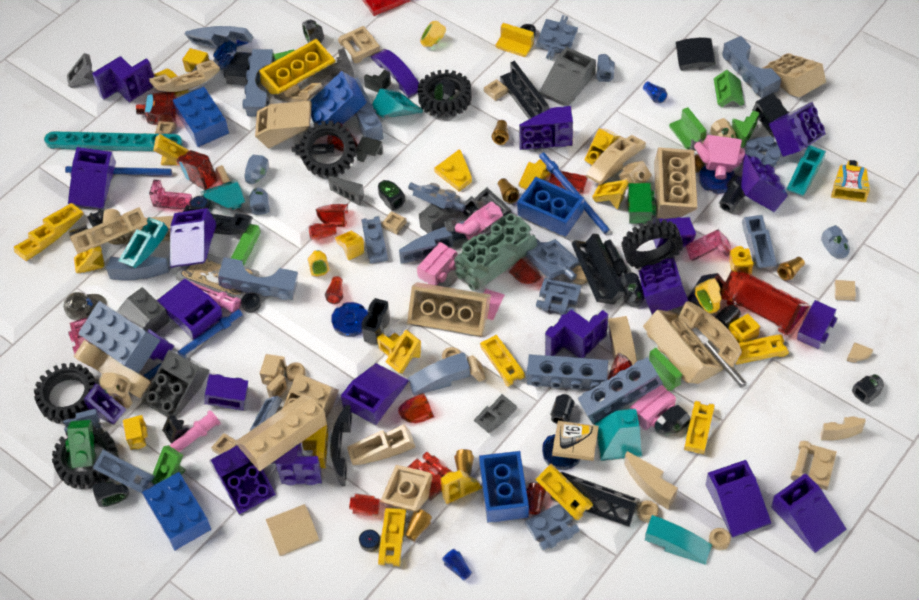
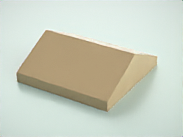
(407, 488)
(292, 529)

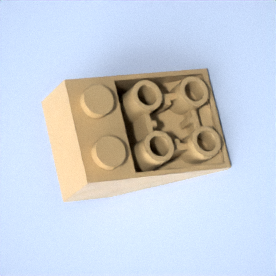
(798, 74)
(282, 121)
(320, 392)

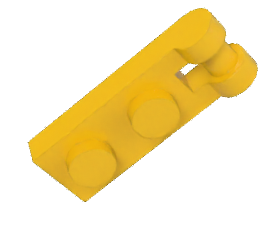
(762, 349)
(502, 360)
(699, 427)
(563, 492)
(392, 536)

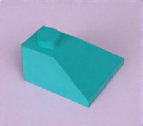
(394, 104)
(226, 194)
(619, 434)

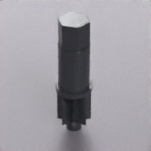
(316, 149)
(617, 261)

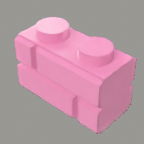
(437, 264)
(653, 405)

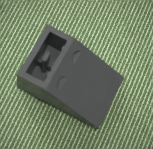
(568, 76)
(175, 384)

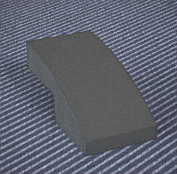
(496, 414)

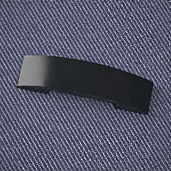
(226, 224)
(341, 426)

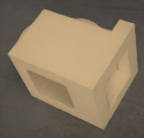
(272, 367)

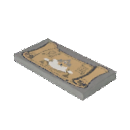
(207, 275)

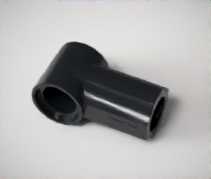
(732, 195)

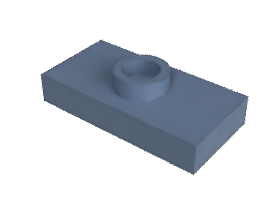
(268, 409)

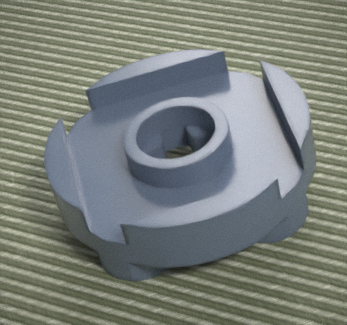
(765, 144)

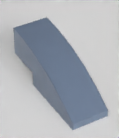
(759, 241)
(149, 268)
(440, 374)

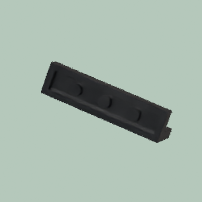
(524, 91)
(602, 269)
(606, 494)

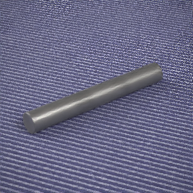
(730, 370)

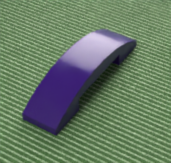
(398, 70)

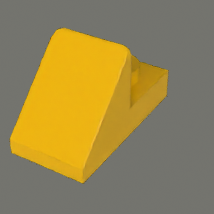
(169, 150)
(531, 171)
(611, 191)
(351, 243)
(89, 260)
(403, 352)
(319, 444)

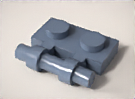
(558, 291)
(549, 521)

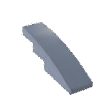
(215, 35)
(422, 246)

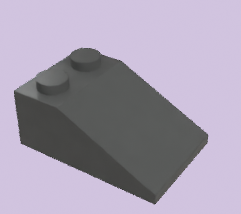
(144, 311)

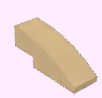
(621, 338)
(381, 446)
(651, 480)

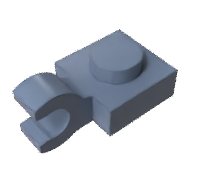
(86, 415)

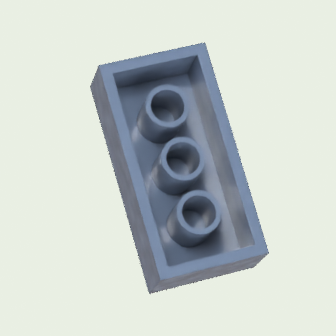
(119, 337)

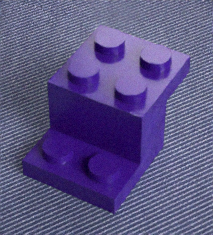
(123, 78)
(576, 334)
(297, 468)

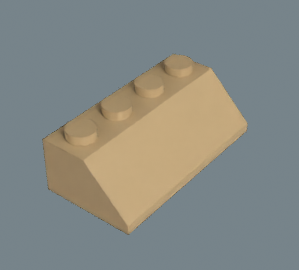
(675, 182)
(448, 308)
(682, 347)
(282, 431)

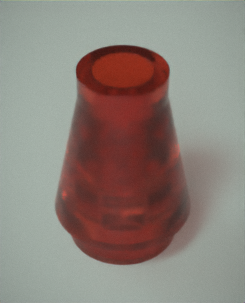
(319, 231)
(334, 292)
(535, 497)

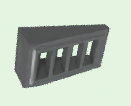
(350, 190)

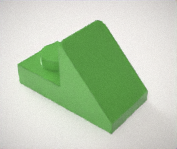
(745, 129)
(167, 464)

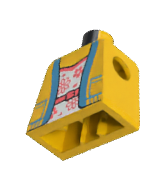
(851, 183)

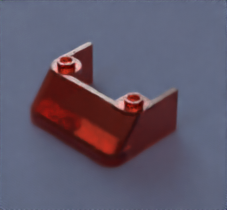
(765, 300)

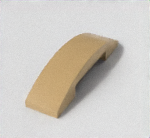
(187, 81)
(295, 94)
(108, 230)
(714, 330)

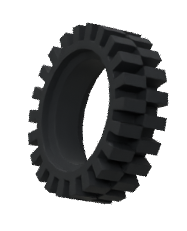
(448, 106)
(323, 130)
(649, 232)
(47, 383)
(75, 478)

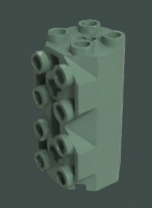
(492, 254)

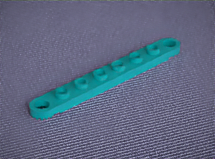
(105, 140)

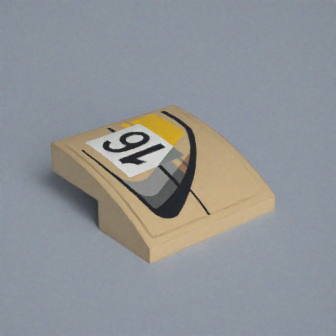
(575, 440)

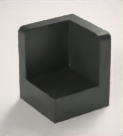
(376, 82)
(368, 147)

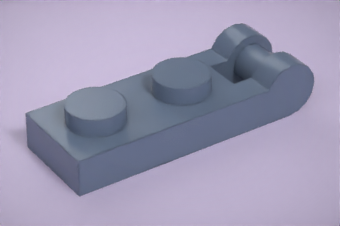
(374, 240)
(122, 471)

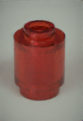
(364, 505)

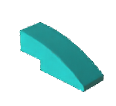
(806, 170)
(144, 243)
(677, 540)

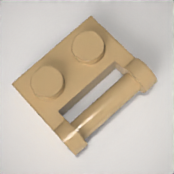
(363, 41)
(821, 464)

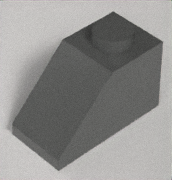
(434, 217)

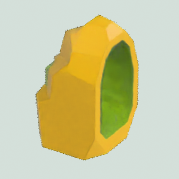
(432, 34)
(318, 263)
(709, 295)

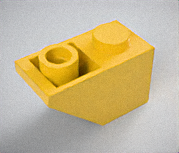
(600, 143)

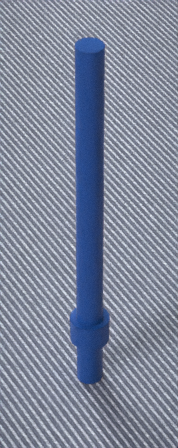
(553, 168)
(135, 171)
(224, 323)

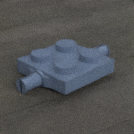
(556, 36)
(435, 195)
(553, 259)

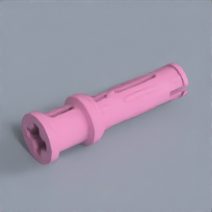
(222, 299)
(199, 429)

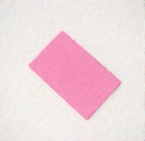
(495, 301)

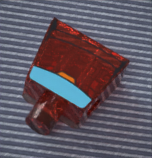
(158, 108)
(198, 169)

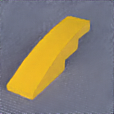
(52, 229)

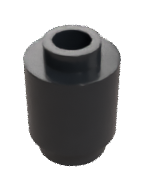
(728, 315)
(562, 408)

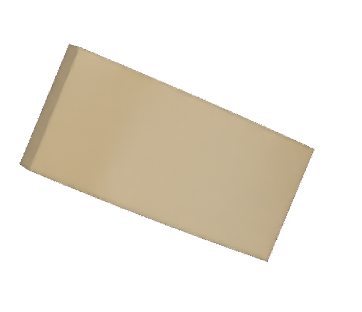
(850, 427)

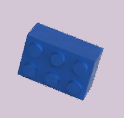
(337, 100)
(201, 116)
(550, 206)
(503, 486)
(176, 511)

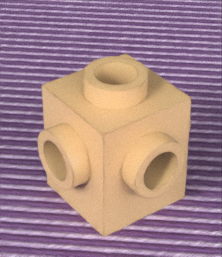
(635, 173)

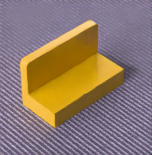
(515, 40)

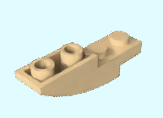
(613, 157)

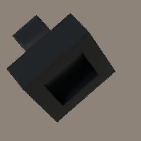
(96, 218)
(173, 428)

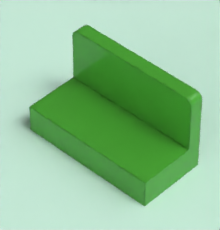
(728, 88)
(688, 128)
(666, 370)

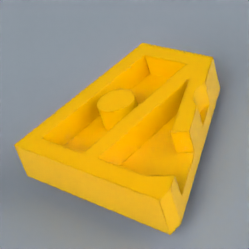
(454, 171)
(457, 485)

